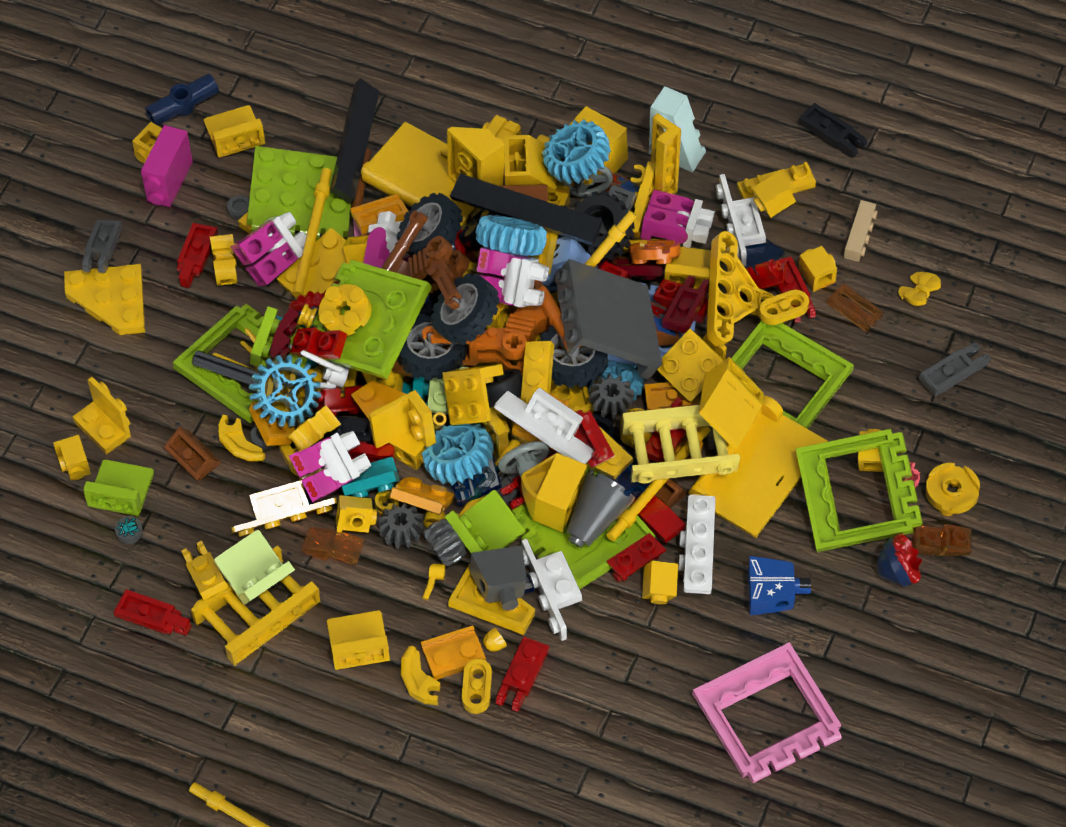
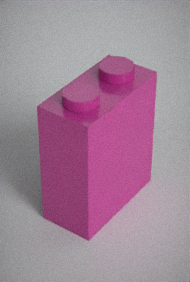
(167, 166)

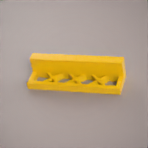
(666, 154)

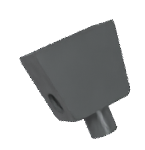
(500, 575)

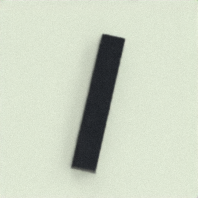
(354, 141)
(524, 207)

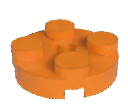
(657, 250)

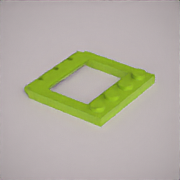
(804, 353)
(215, 384)
(820, 495)

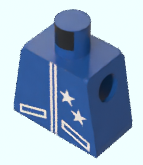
(773, 585)

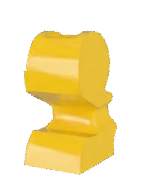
(224, 259)
(314, 428)

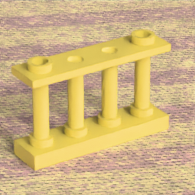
(663, 421)

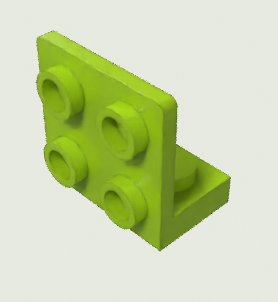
(263, 342)
(119, 487)
(487, 524)

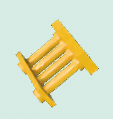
(260, 630)

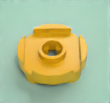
(336, 299)
(952, 502)

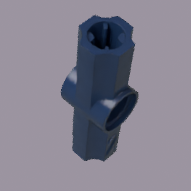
(182, 99)

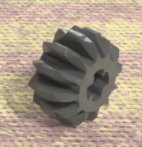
(613, 387)
(401, 525)
(445, 542)

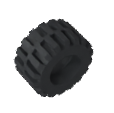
(604, 205)

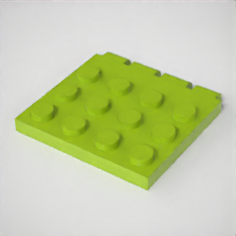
(286, 183)
(395, 307)
(585, 562)

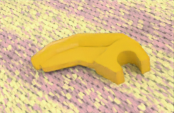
(235, 442)
(416, 680)

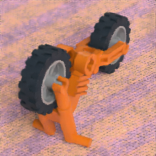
(503, 346)

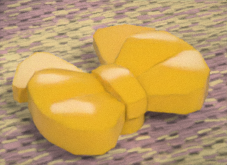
(925, 283)

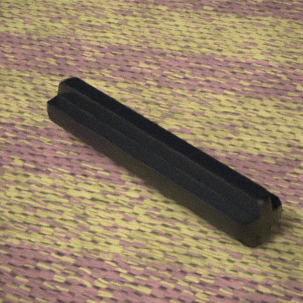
(224, 367)

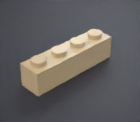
(860, 229)

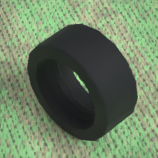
(510, 381)

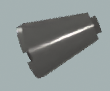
(596, 508)

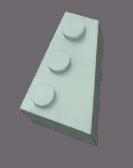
(677, 109)

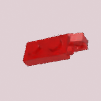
(195, 253)
(151, 613)

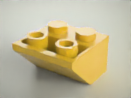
(525, 162)

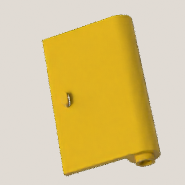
(412, 167)
(766, 456)

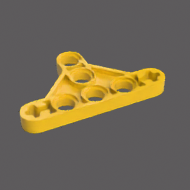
(734, 281)

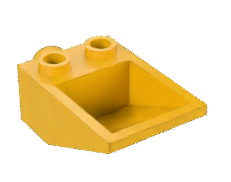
(730, 401)

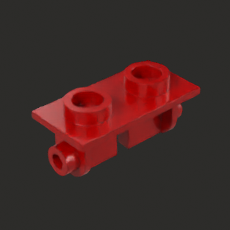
(767, 274)
(336, 403)
(591, 435)
(635, 557)

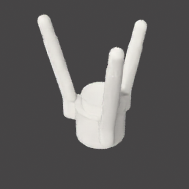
(333, 373)

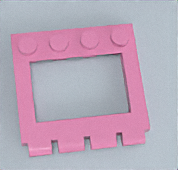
(750, 679)

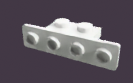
(742, 219)
(548, 421)
(698, 545)
(554, 584)

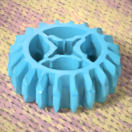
(572, 145)
(511, 235)
(290, 401)
(458, 453)

